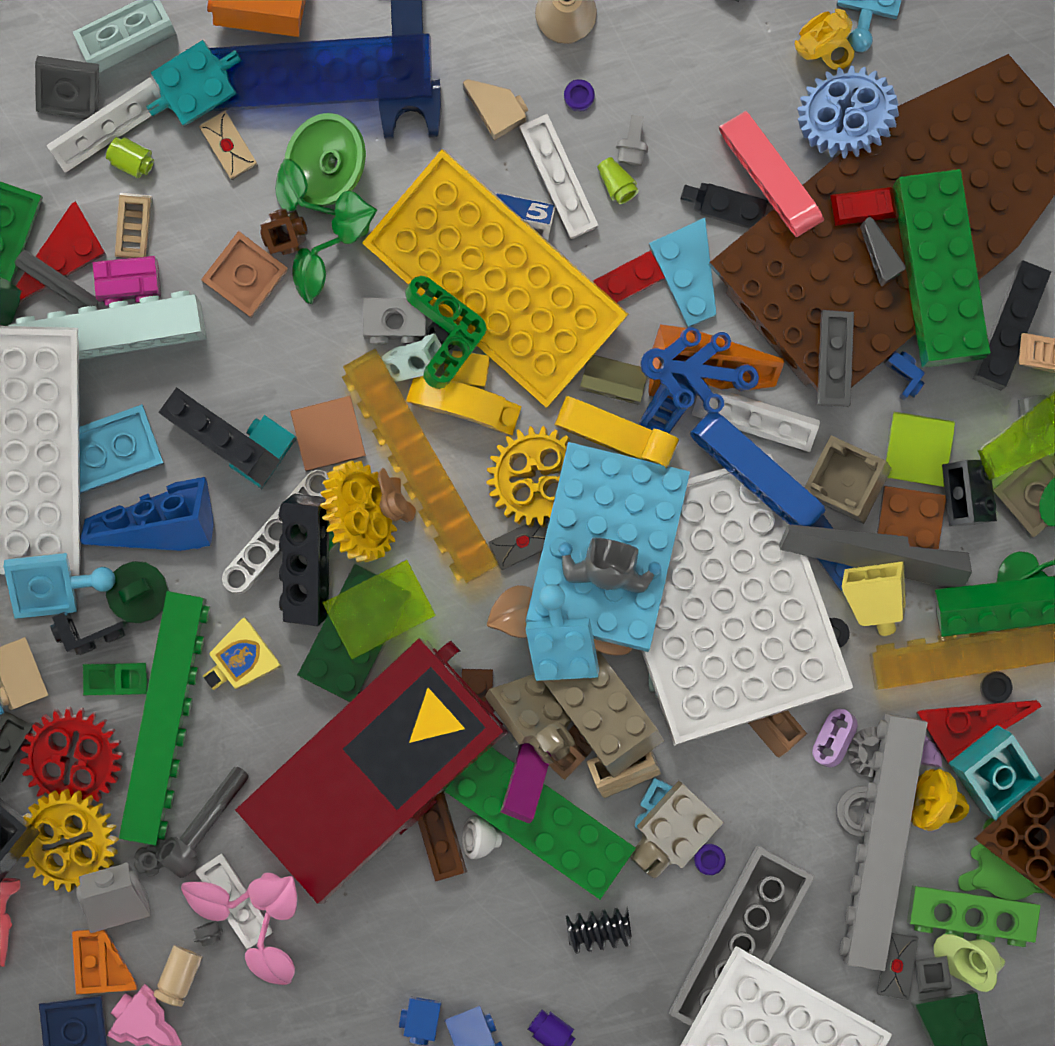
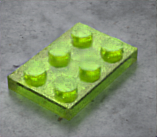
(379, 609)

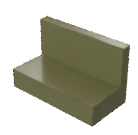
(613, 379)

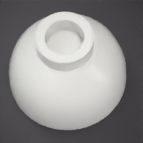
(479, 837)

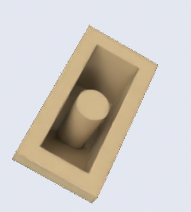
(496, 107)

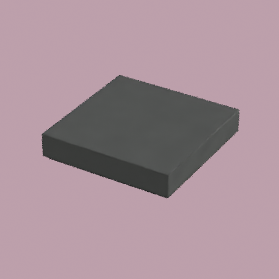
(66, 87)

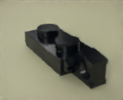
(725, 204)

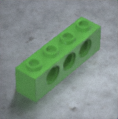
(1023, 915)

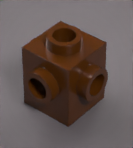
(274, 236)

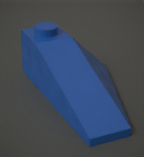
(167, 521)

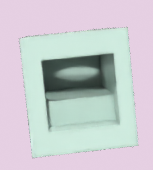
(411, 360)

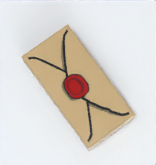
(228, 145)

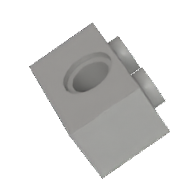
(378, 310)

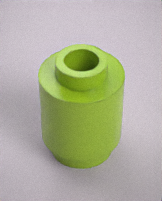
(130, 157)

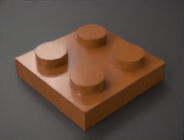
(912, 515)

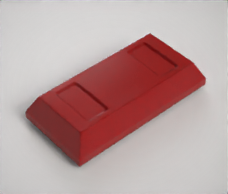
(860, 205)

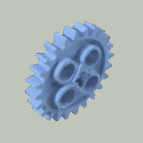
(871, 117)

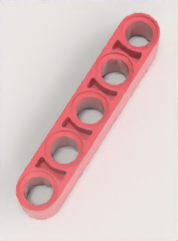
(771, 174)

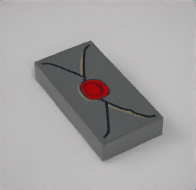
(518, 544)
(899, 968)

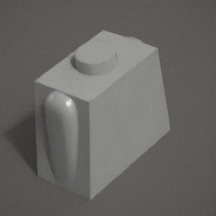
(112, 897)

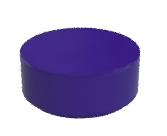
(579, 95)
(710, 859)

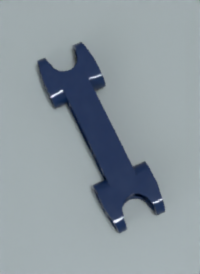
(408, 20)

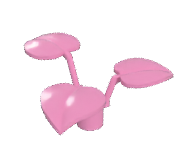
(267, 893)

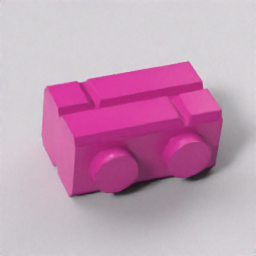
(126, 279)

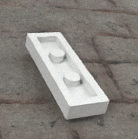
(244, 918)

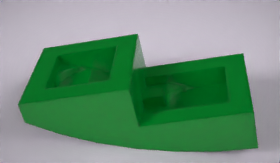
(114, 679)

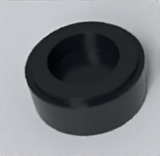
(996, 687)

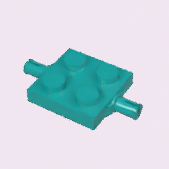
(193, 83)

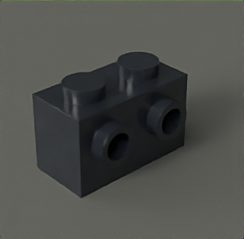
(968, 493)

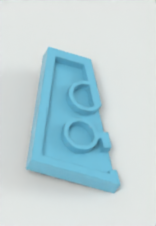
(684, 262)

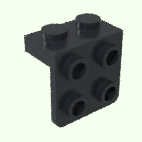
(66, 633)

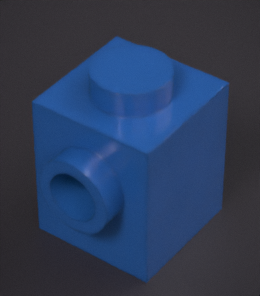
(420, 1020)

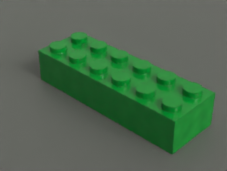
(941, 268)
(559, 832)

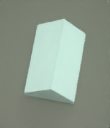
(124, 33)

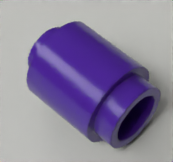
(551, 1030)

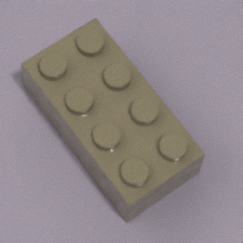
(607, 717)

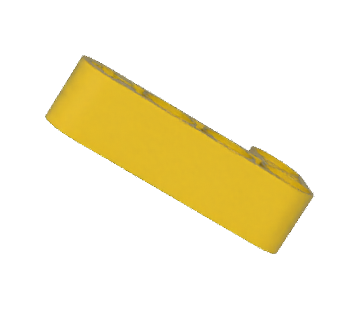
(616, 432)

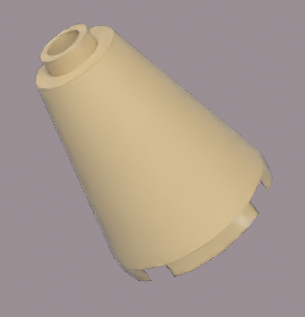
(565, 19)

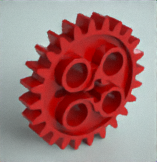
(44, 751)

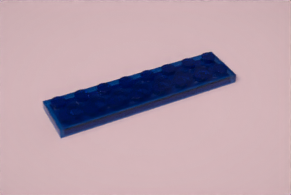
(329, 72)

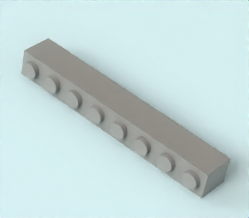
(884, 842)

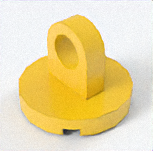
(824, 35)
(936, 800)

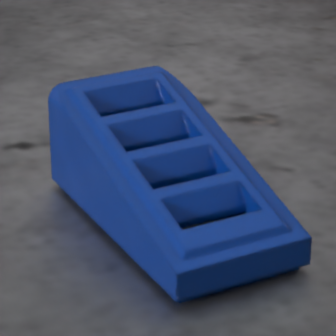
(660, 399)

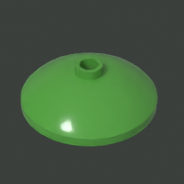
(317, 148)

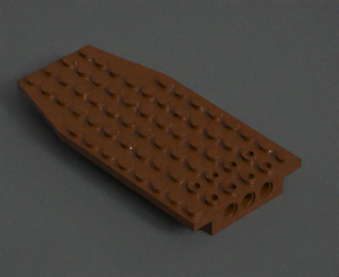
(986, 125)

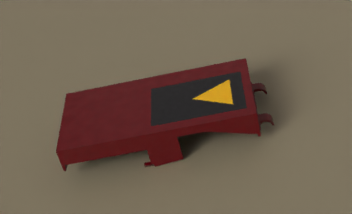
(372, 769)

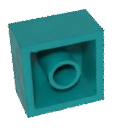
(995, 771)

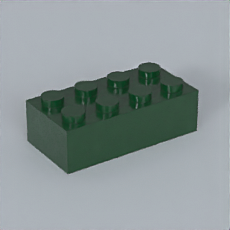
(328, 659)

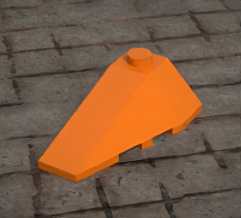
(737, 355)

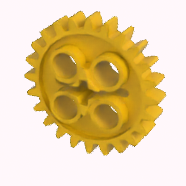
(535, 449)
(355, 512)
(58, 813)

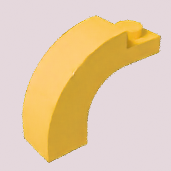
(466, 403)

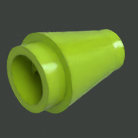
(617, 181)

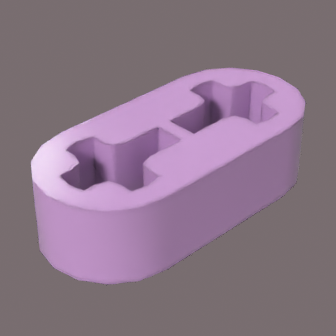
(835, 738)

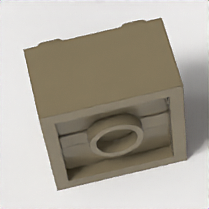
(848, 479)

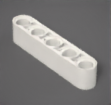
(263, 540)

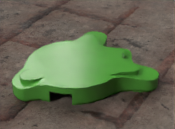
(995, 875)

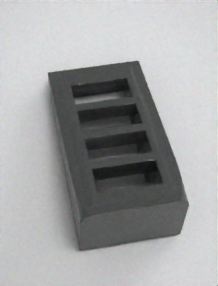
(883, 256)

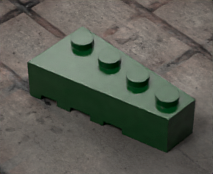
(952, 1019)

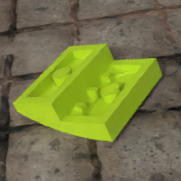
(919, 448)

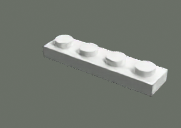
(104, 126)
(558, 176)
(763, 419)

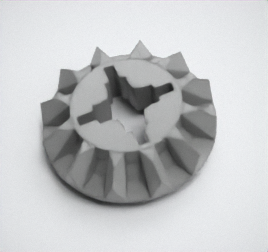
(858, 755)
(846, 816)

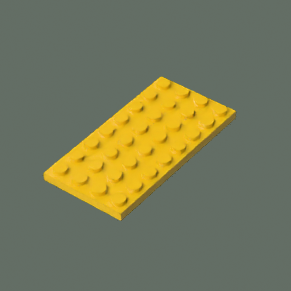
(535, 303)

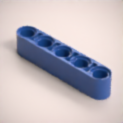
(757, 471)

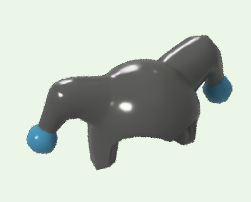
(608, 566)

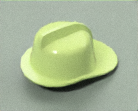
(970, 961)

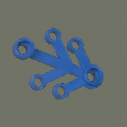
(694, 370)

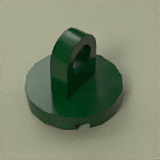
(137, 592)

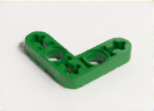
(458, 333)

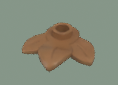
(392, 501)

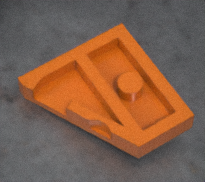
(99, 964)

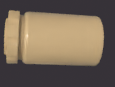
(177, 976)

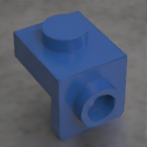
(905, 366)

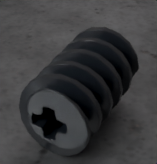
(599, 930)

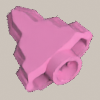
(142, 1021)

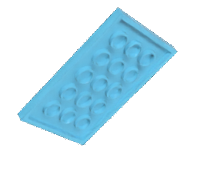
(618, 501)

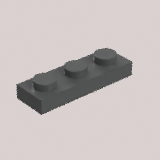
(835, 358)

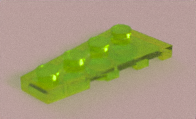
(1022, 441)

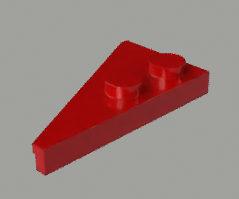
(66, 250)
(959, 727)

